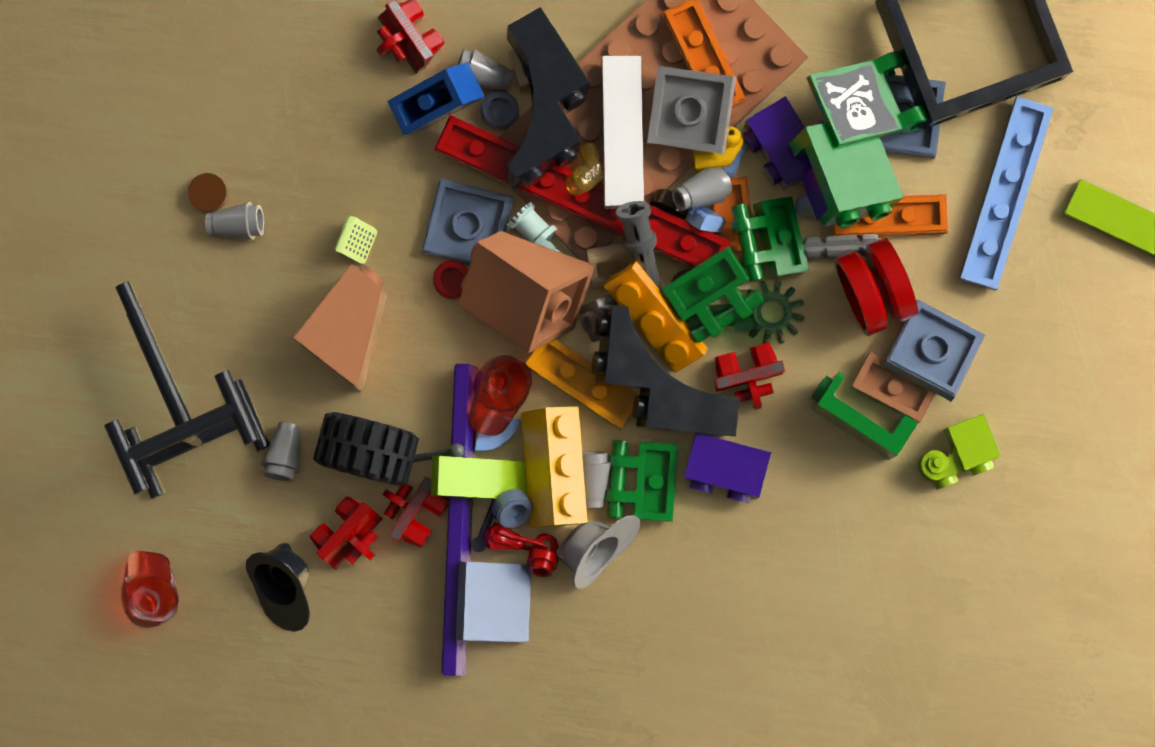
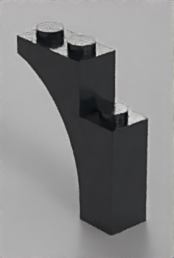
(554, 85)
(662, 398)

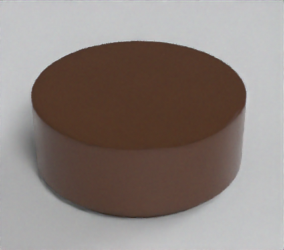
(207, 192)

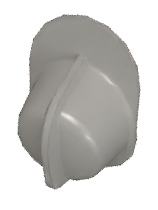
(595, 546)

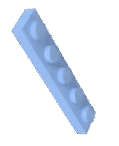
(1006, 193)

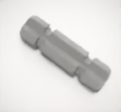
(836, 245)

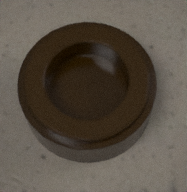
(663, 200)

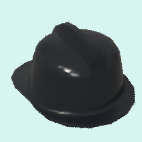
(280, 586)

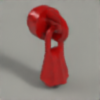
(540, 560)

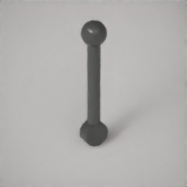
(455, 450)
(478, 543)

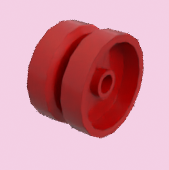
(876, 286)

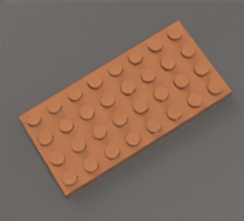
(758, 55)

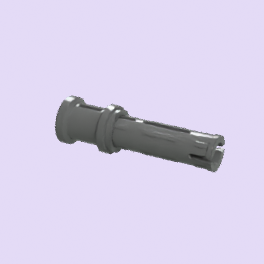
(639, 237)

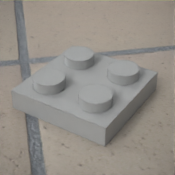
(691, 109)

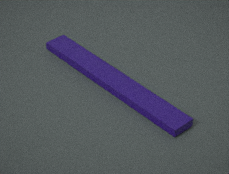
(459, 523)

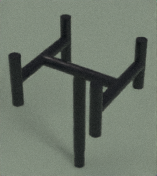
(141, 456)

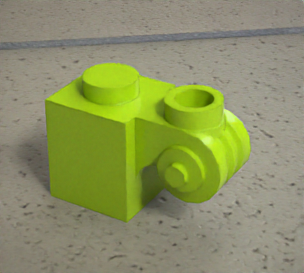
(971, 449)

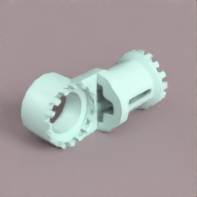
(533, 227)

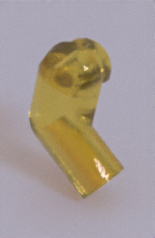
(588, 173)

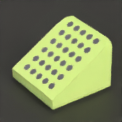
(355, 240)

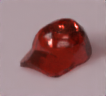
(501, 398)
(151, 586)

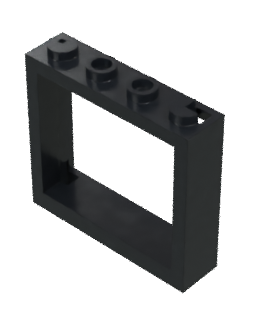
(919, 85)

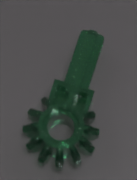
(755, 322)

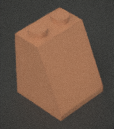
(524, 289)
(347, 325)

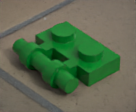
(779, 237)
(708, 283)
(654, 485)

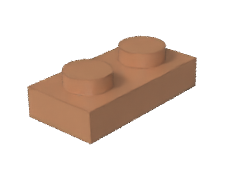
(892, 389)

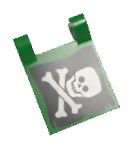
(860, 103)

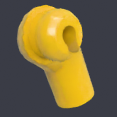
(734, 144)

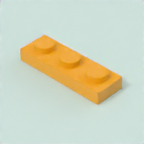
(655, 317)
(575, 377)

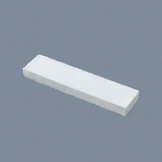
(622, 130)

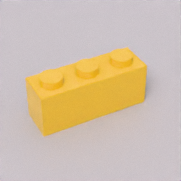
(554, 466)

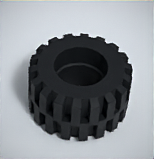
(366, 448)

